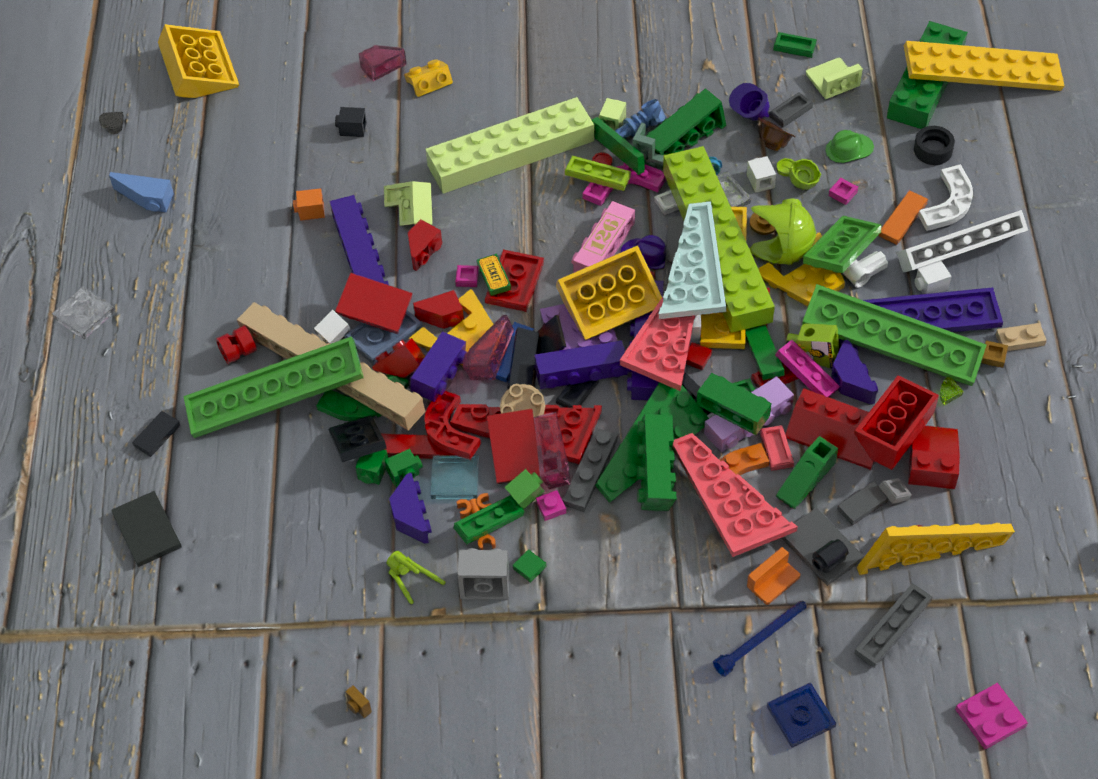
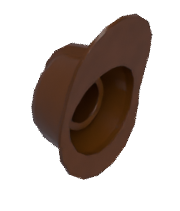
(774, 136)

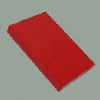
(523, 274)
(374, 303)
(513, 444)

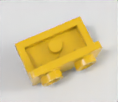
(429, 77)

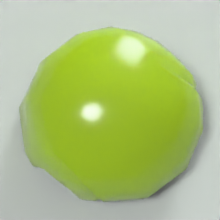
(804, 174)

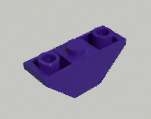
(853, 375)
(409, 511)

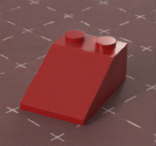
(935, 458)

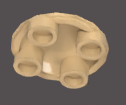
(523, 397)

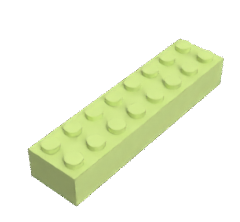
(510, 145)

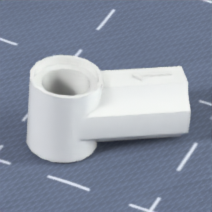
(861, 271)

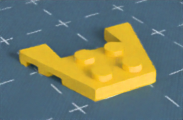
(803, 280)
(469, 330)

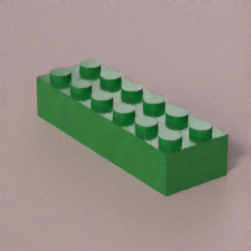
(917, 99)

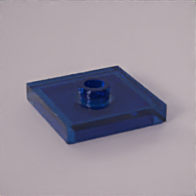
(801, 715)

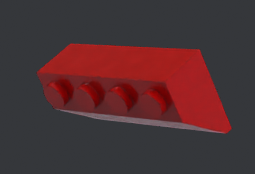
(833, 421)
(896, 421)

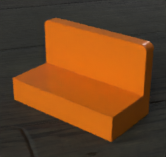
(772, 577)

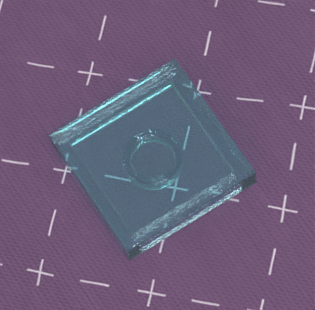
(454, 477)

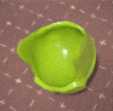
(794, 230)

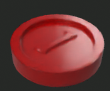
(603, 158)

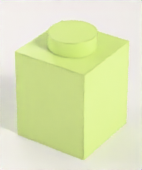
(613, 113)

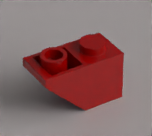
(423, 242)
(401, 361)

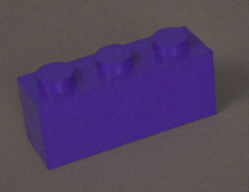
(438, 366)

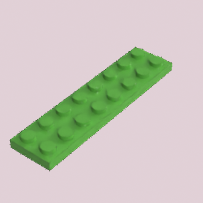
(896, 335)
(273, 387)

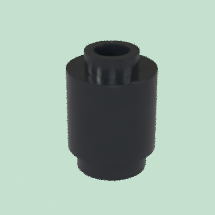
(829, 555)

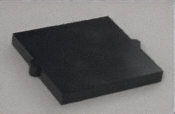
(551, 336)

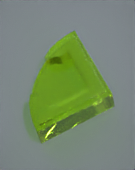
(949, 391)

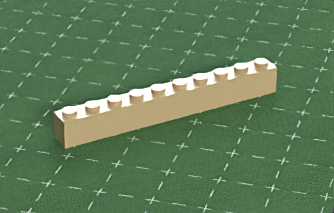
(373, 390)

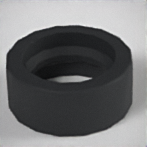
(931, 156)

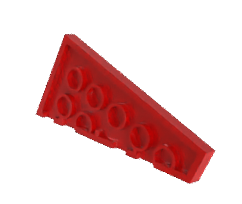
(575, 424)

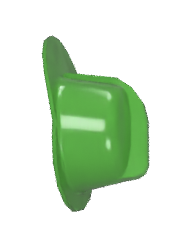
(848, 146)

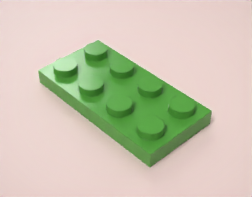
(842, 244)

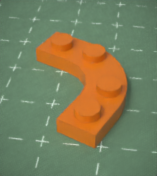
(746, 459)

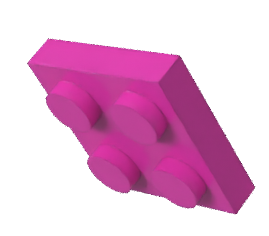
(991, 716)

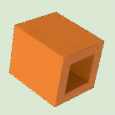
(309, 204)

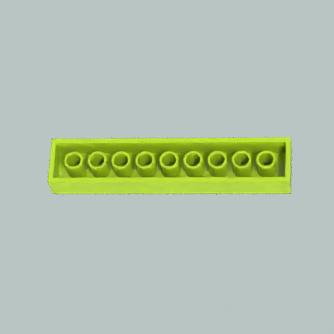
(745, 293)

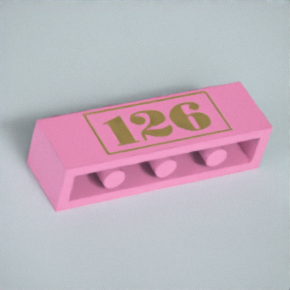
(605, 236)

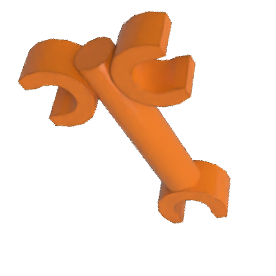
(473, 506)

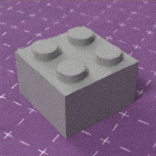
(483, 574)

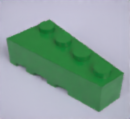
(689, 124)
(656, 461)

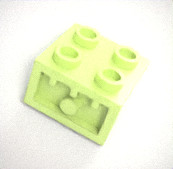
(835, 77)

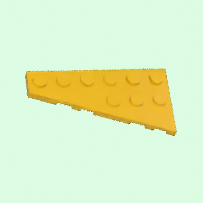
(926, 543)

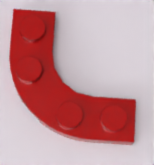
(442, 433)

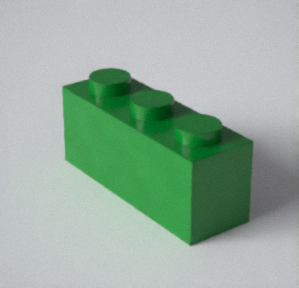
(734, 403)

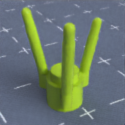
(402, 565)

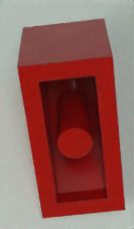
(440, 310)

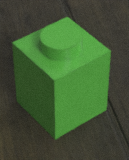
(525, 488)

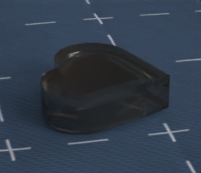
(112, 121)

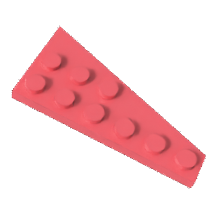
(661, 348)
(731, 502)

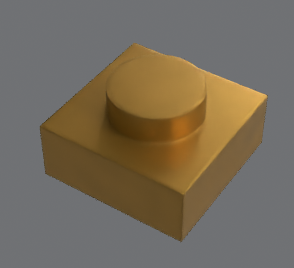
(994, 354)
(357, 702)

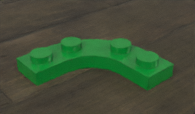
(348, 408)

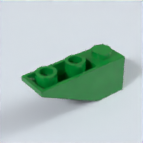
(808, 472)

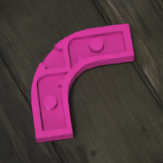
(650, 179)

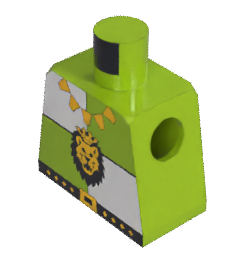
(818, 342)

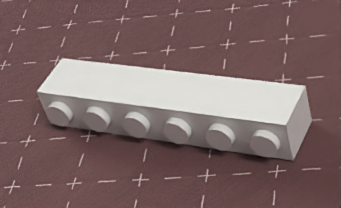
(962, 241)

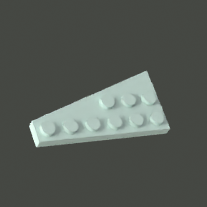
(695, 275)

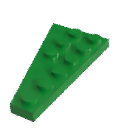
(665, 400)

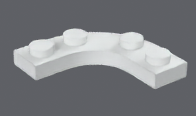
(956, 206)

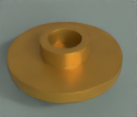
(761, 225)

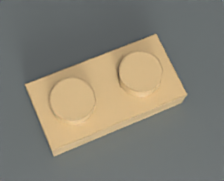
(1021, 336)

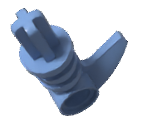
(651, 116)

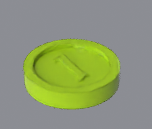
(783, 166)

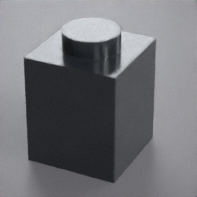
(351, 121)

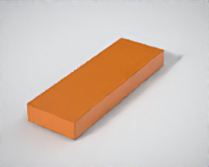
(903, 217)

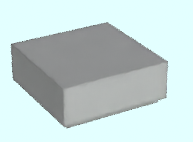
(895, 490)

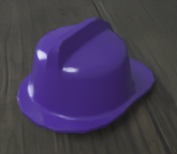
(749, 101)
(652, 249)

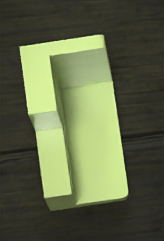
(412, 199)

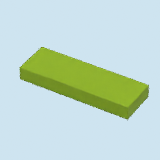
(597, 173)

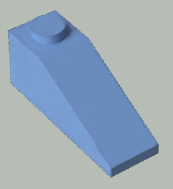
(147, 192)

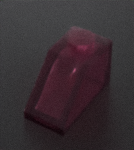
(381, 60)

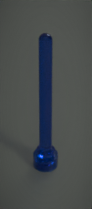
(725, 663)

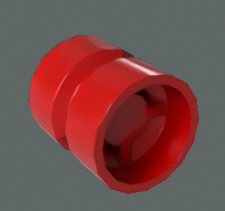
(236, 344)

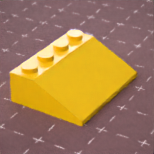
(196, 61)
(609, 293)

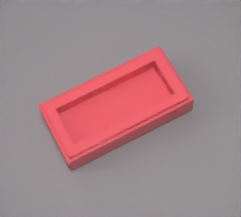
(776, 447)

